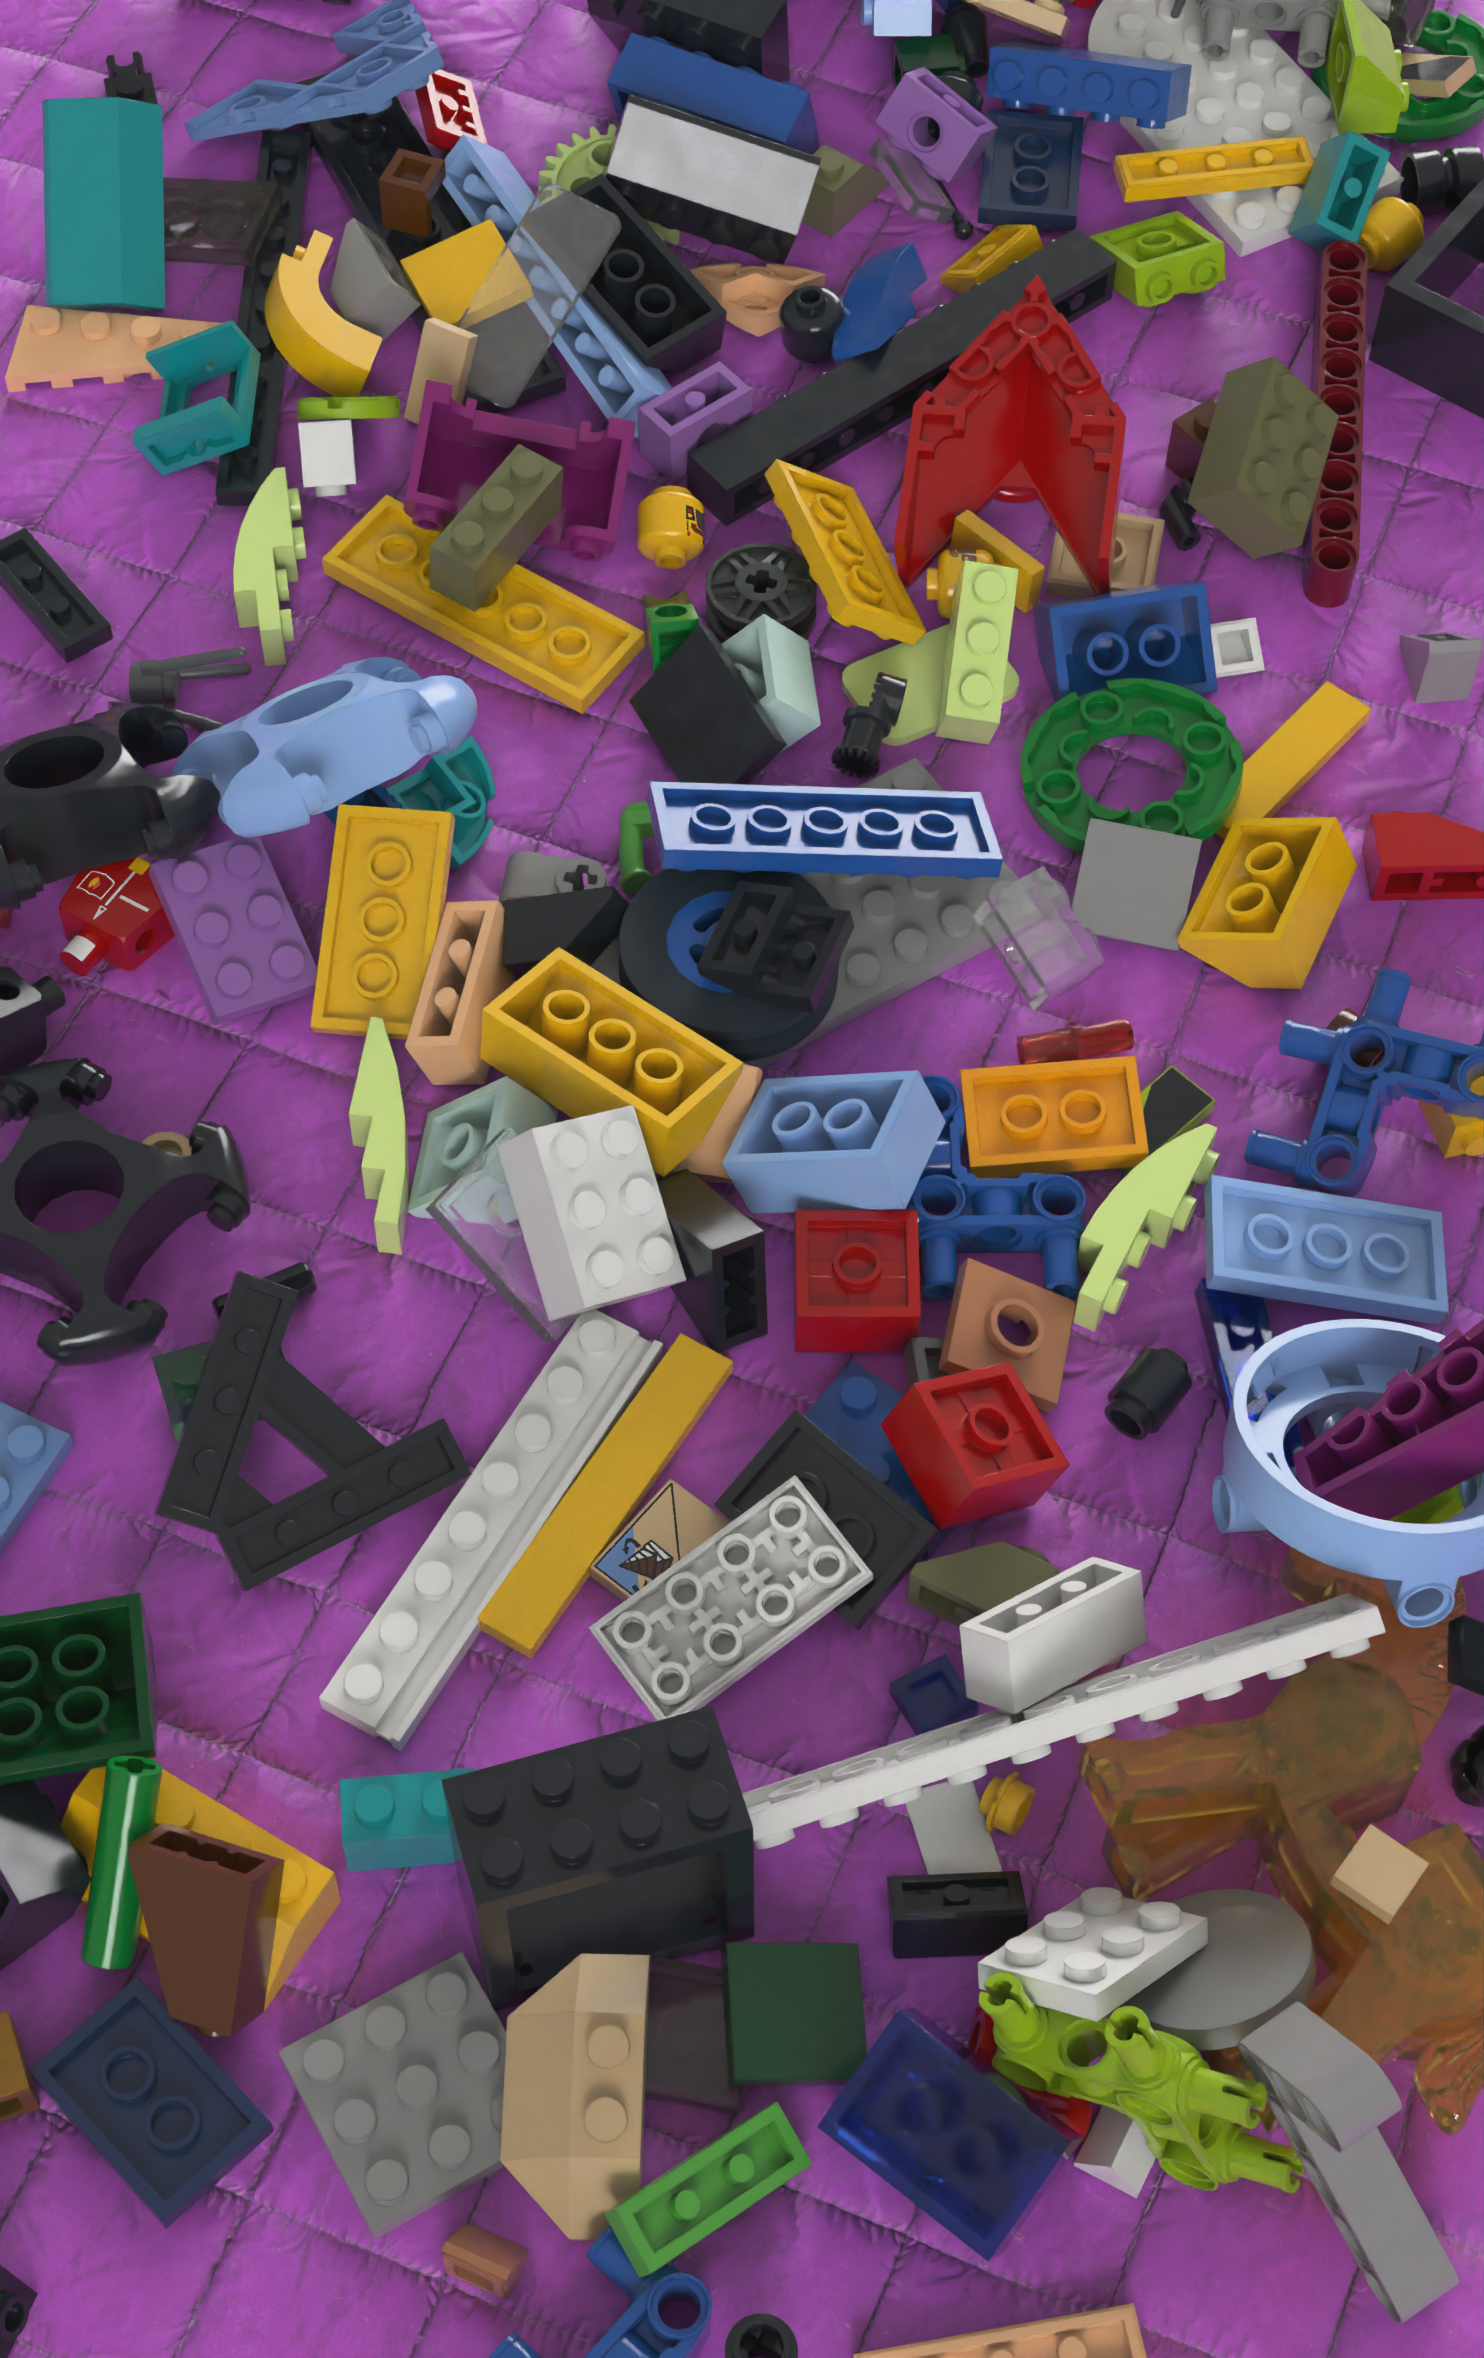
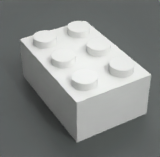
(590, 1212)

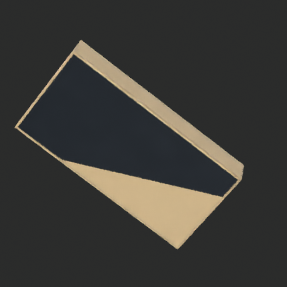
(1436, 74)

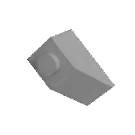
(370, 283)

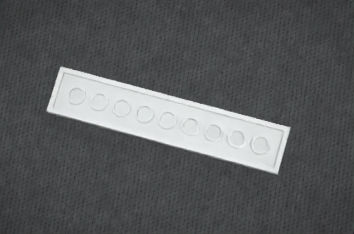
(1078, 1710)

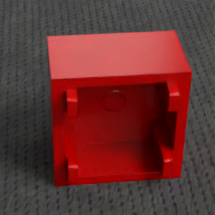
(856, 1280)
(974, 1444)

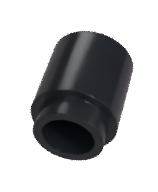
(1148, 1392)

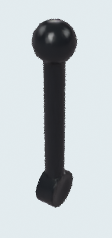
(963, 228)

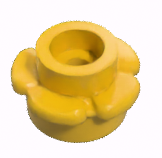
(1006, 1803)

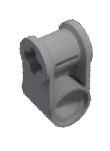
(539, 875)

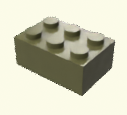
(1263, 458)

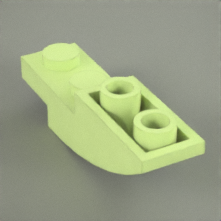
(267, 563)
(1140, 1213)

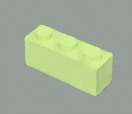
(977, 652)

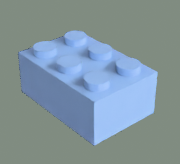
(834, 1142)

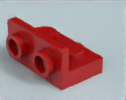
(449, 110)

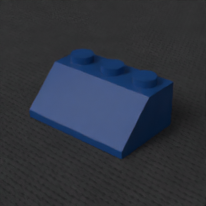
(1127, 634)

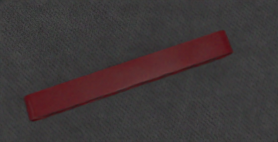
(1338, 380)

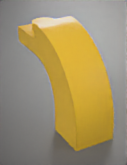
(309, 332)

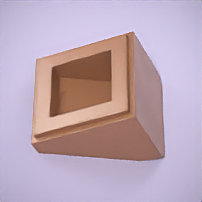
(484, 2260)

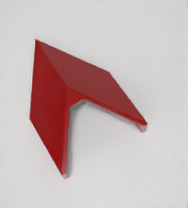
(1020, 418)

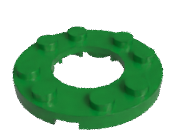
(1439, 116)
(1128, 707)

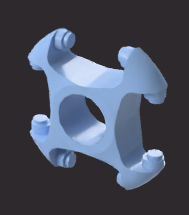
(328, 743)

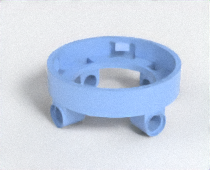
(1324, 1375)

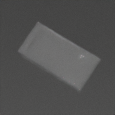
(911, 182)

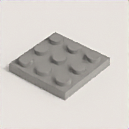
(407, 2093)

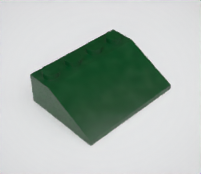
(76, 1688)

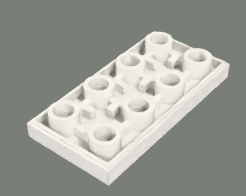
(731, 1602)

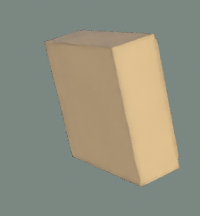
(1379, 1874)

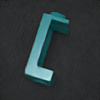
(210, 428)

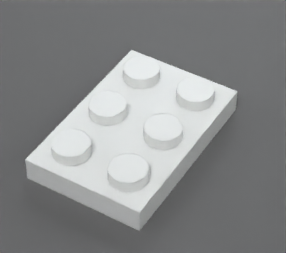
(1097, 1952)

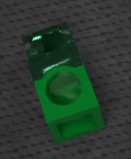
(667, 624)

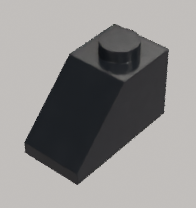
(574, 921)

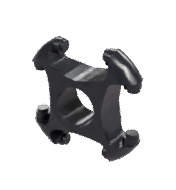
(86, 802)
(155, 1193)

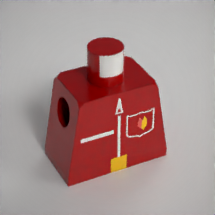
(113, 917)

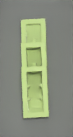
(380, 1127)

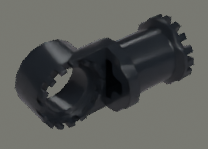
(868, 727)

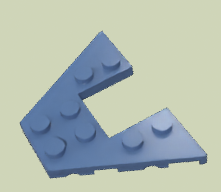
(392, 58)

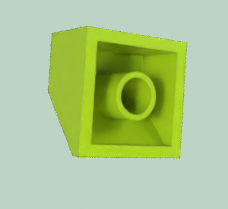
(1364, 72)

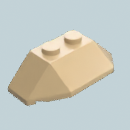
(579, 2090)

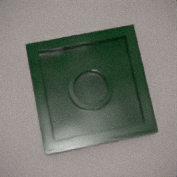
(792, 2013)

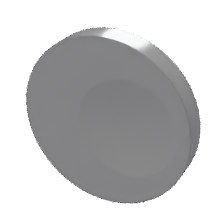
(1246, 1974)

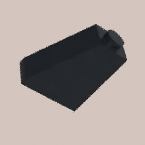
(720, 1260)

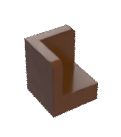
(407, 191)

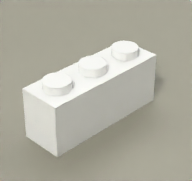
(1053, 1635)

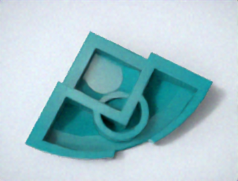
(457, 785)

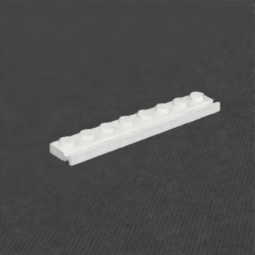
(487, 1528)

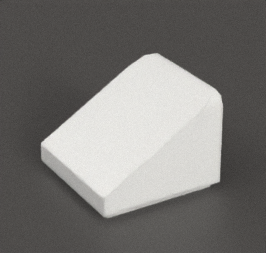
(1236, 648)

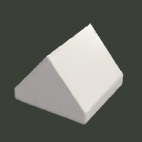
(1116, 2152)

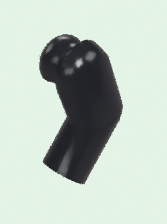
(1178, 515)

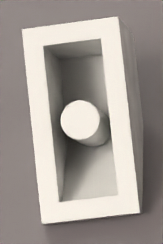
(328, 456)

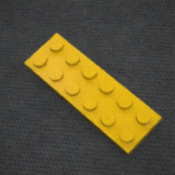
(520, 628)

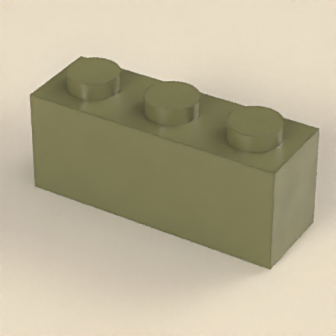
(496, 527)

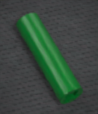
(113, 1901)

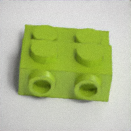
(1163, 258)

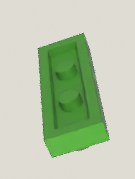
(707, 2189)

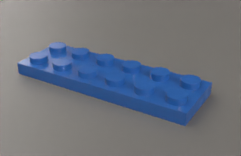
(822, 830)

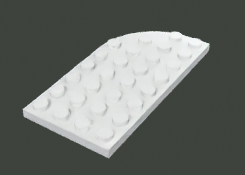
(1233, 100)

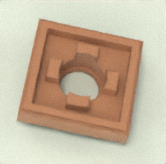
(975, 1339)

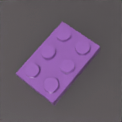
(235, 928)

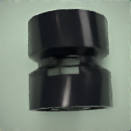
(1440, 180)

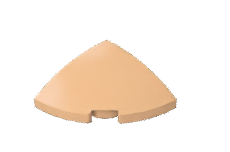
(754, 292)

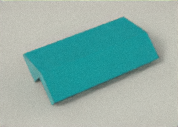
(103, 204)

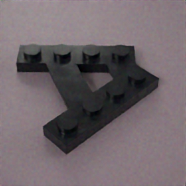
(251, 1379)

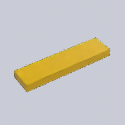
(1213, 169)
(1296, 752)

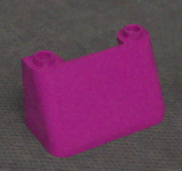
(464, 446)

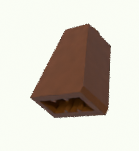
(208, 1924)

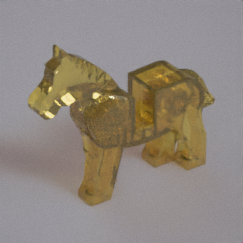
(1300, 1782)

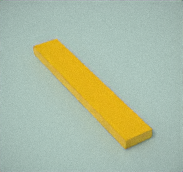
(604, 1496)

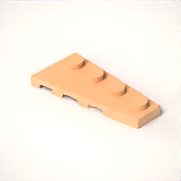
(89, 344)

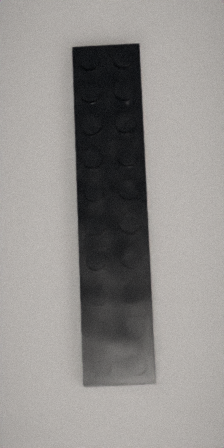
(356, 155)

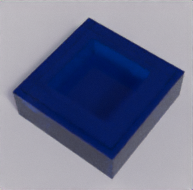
(932, 1696)

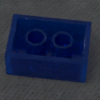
(950, 2132)

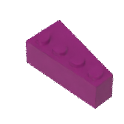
(1410, 1442)

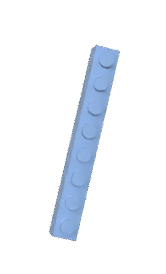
(490, 187)

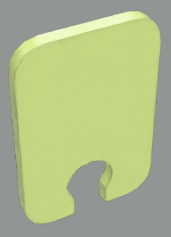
(924, 670)

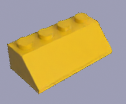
(603, 1049)
(307, 1887)

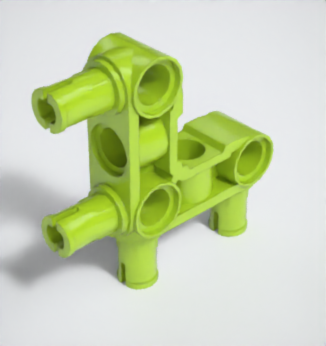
(1190, 2114)

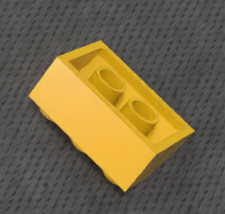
(1270, 899)

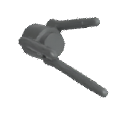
(160, 680)

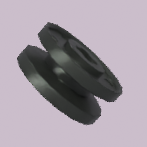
(757, 582)

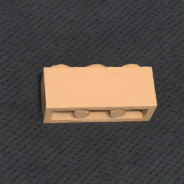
(459, 982)

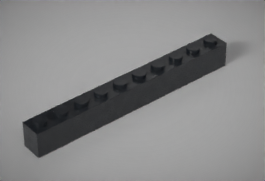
(880, 386)

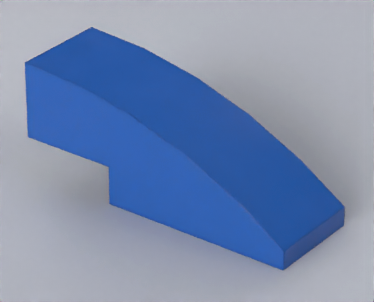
(878, 301)

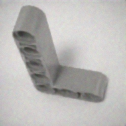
(1330, 2107)

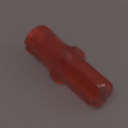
(1075, 1042)

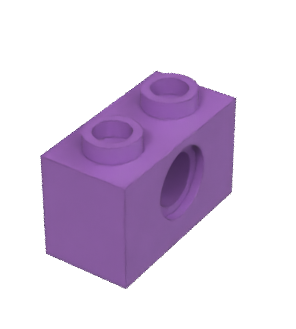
(962, 127)
(691, 415)

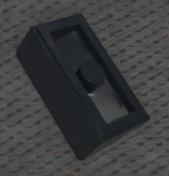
(955, 1913)

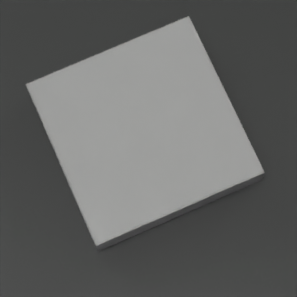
(1135, 883)

